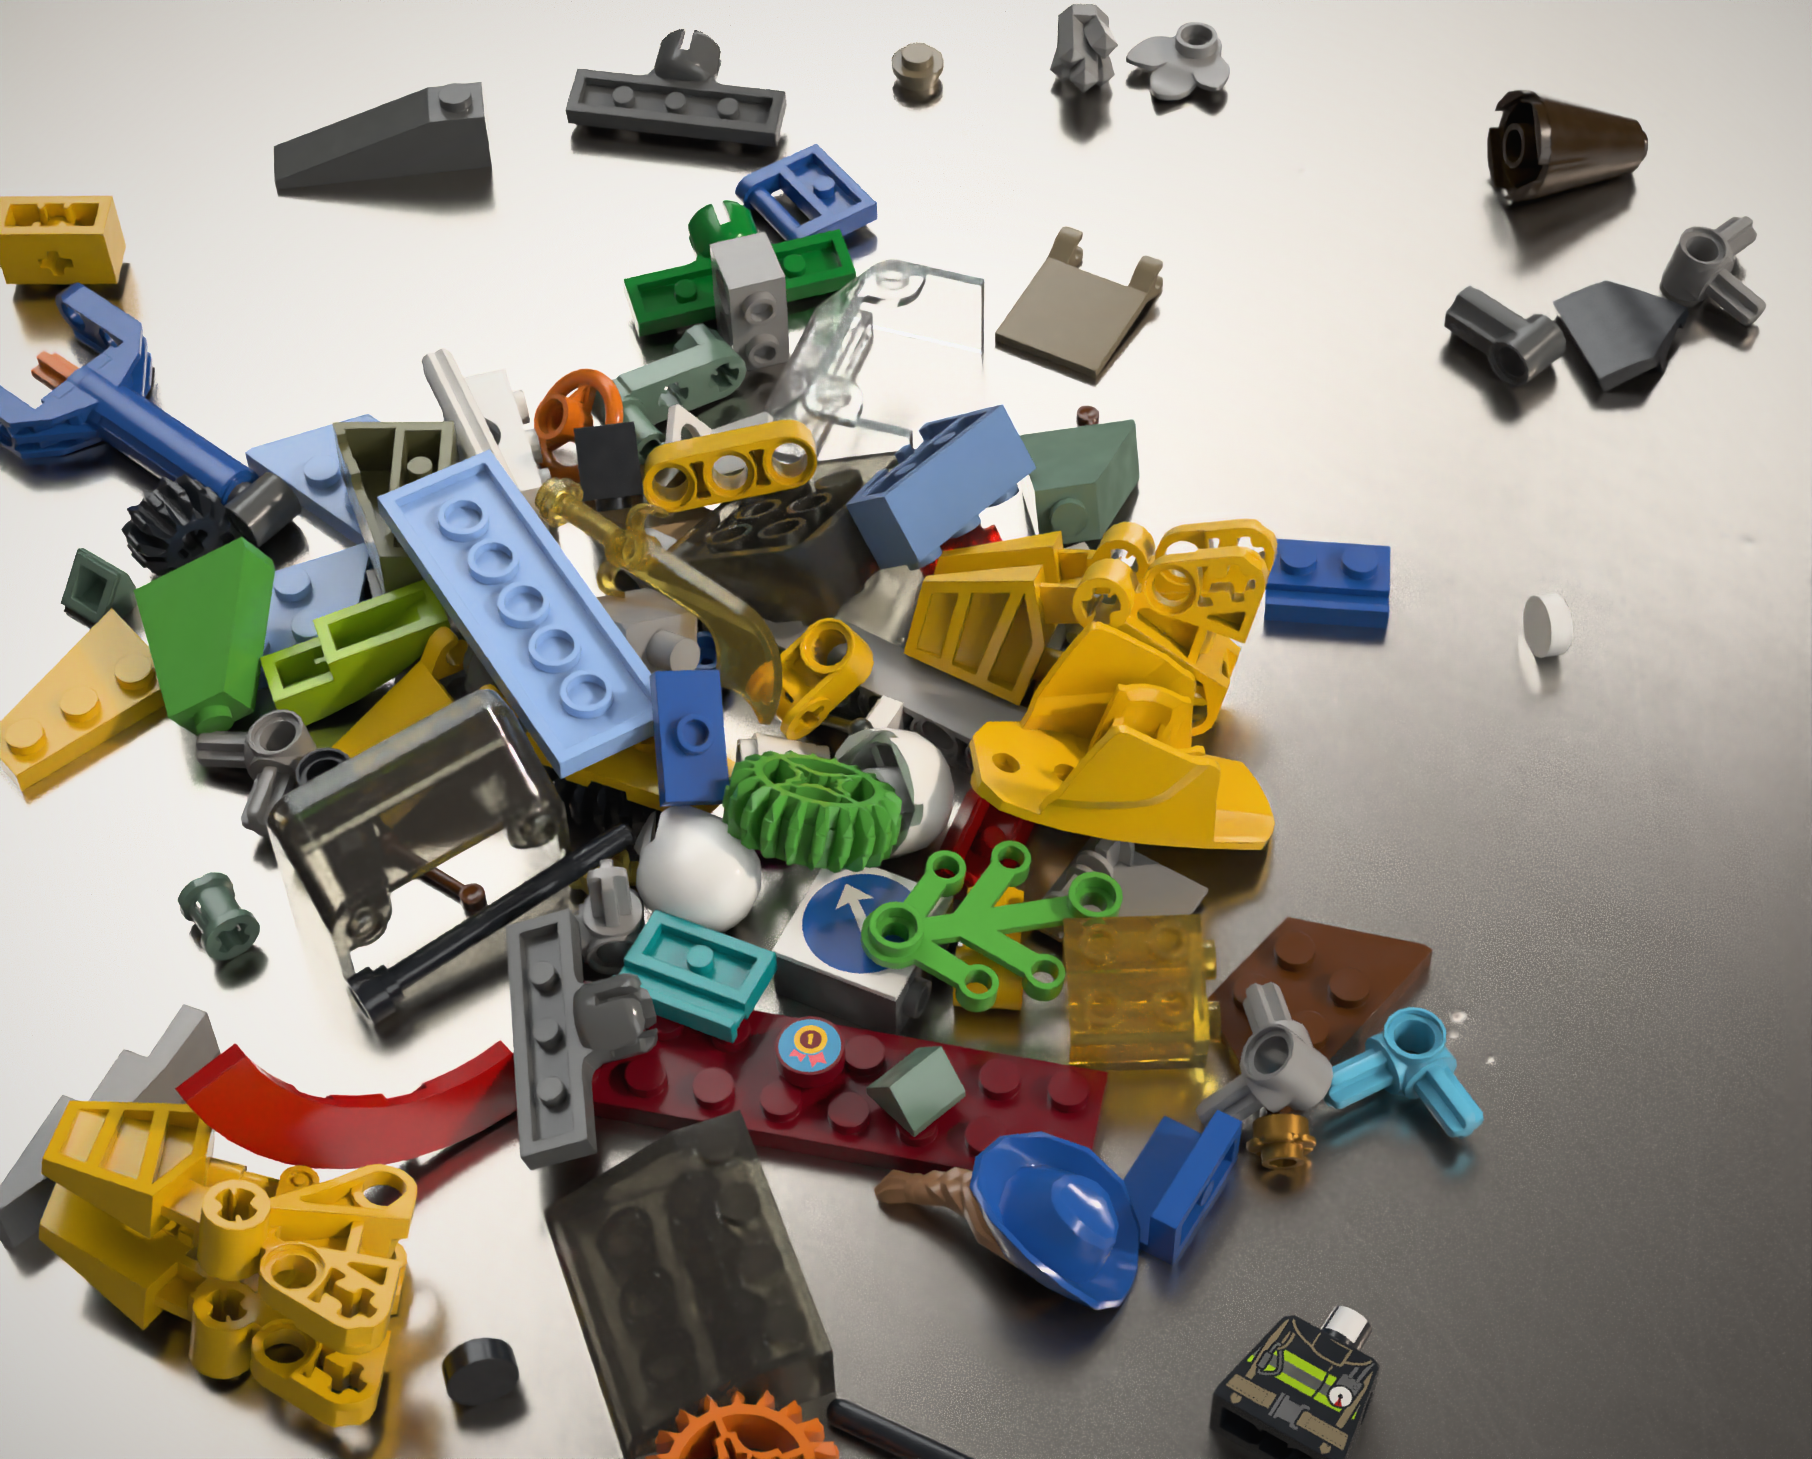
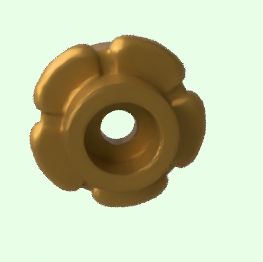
(1281, 1140)

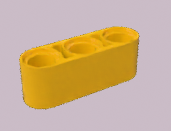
(709, 487)

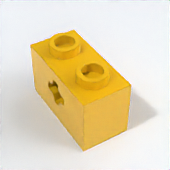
(60, 240)

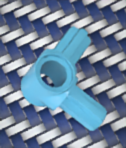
(1409, 1075)

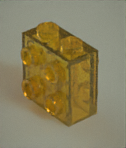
(1139, 992)

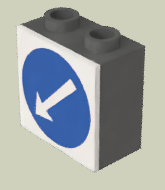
(824, 958)

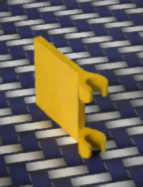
(413, 696)

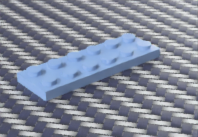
(524, 611)

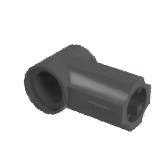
(1514, 345)

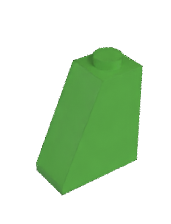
(209, 634)

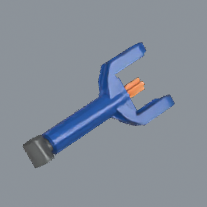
(110, 405)

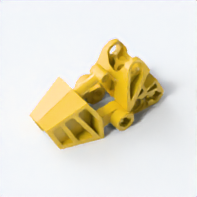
(1000, 602)
(175, 1230)

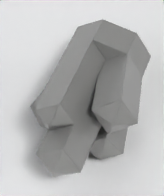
(1084, 46)

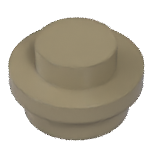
(917, 66)

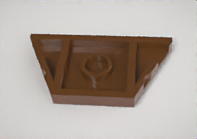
(1331, 982)

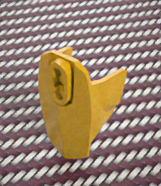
(1114, 754)

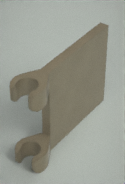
(1075, 313)

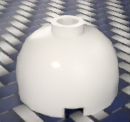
(917, 775)

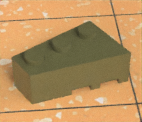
(379, 460)

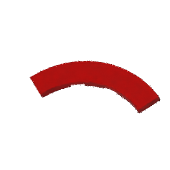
(349, 1130)

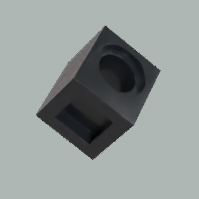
(608, 465)

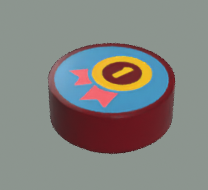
(810, 1052)

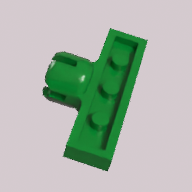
(686, 292)

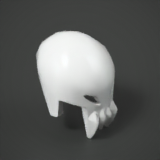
(696, 869)

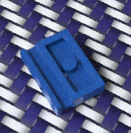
(1329, 584)

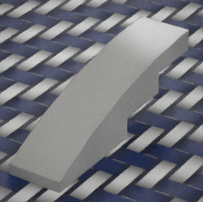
(178, 1054)

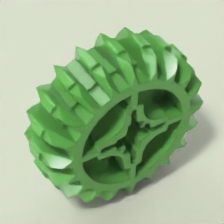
(812, 811)

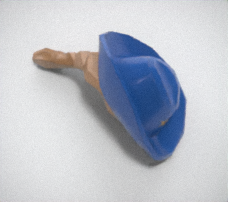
(1043, 1210)

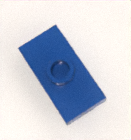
(689, 737)

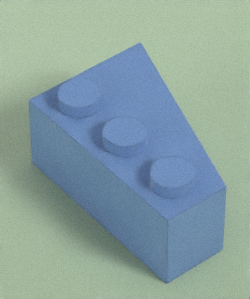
(940, 486)

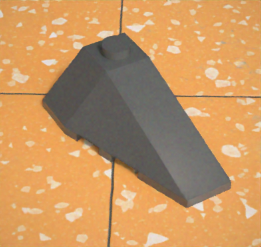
(408, 136)

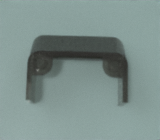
(404, 812)

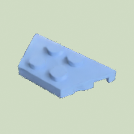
(312, 471)
(311, 592)

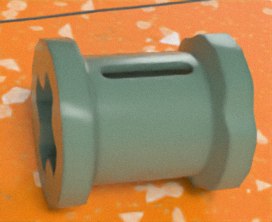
(218, 916)

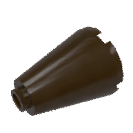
(1559, 145)

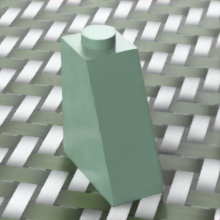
(1080, 478)

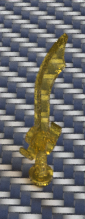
(743, 641)

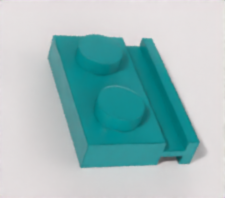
(699, 974)

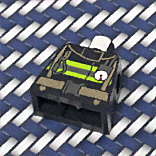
(1300, 1390)

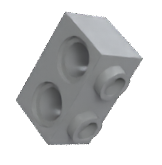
(751, 300)

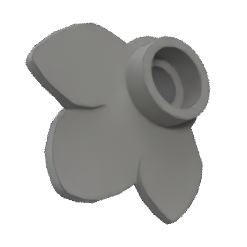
(1182, 61)

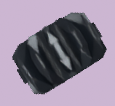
(175, 525)

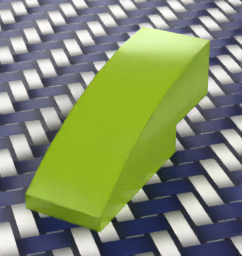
(354, 652)

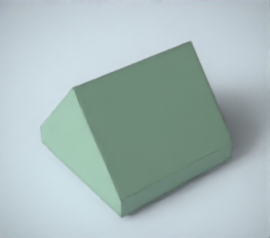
(97, 587)
(918, 1089)

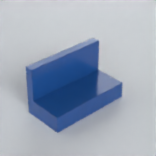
(1179, 1179)

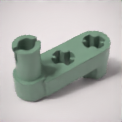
(696, 375)

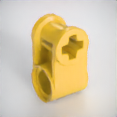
(812, 683)

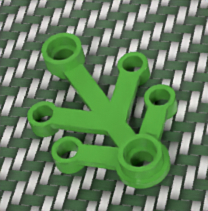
(982, 925)

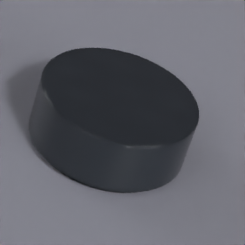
(480, 1371)

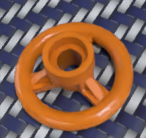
(560, 414)

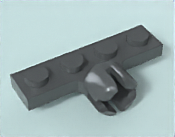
(678, 98)
(564, 1035)

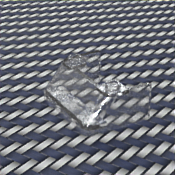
(885, 297)

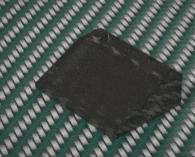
(792, 548)
(688, 1283)

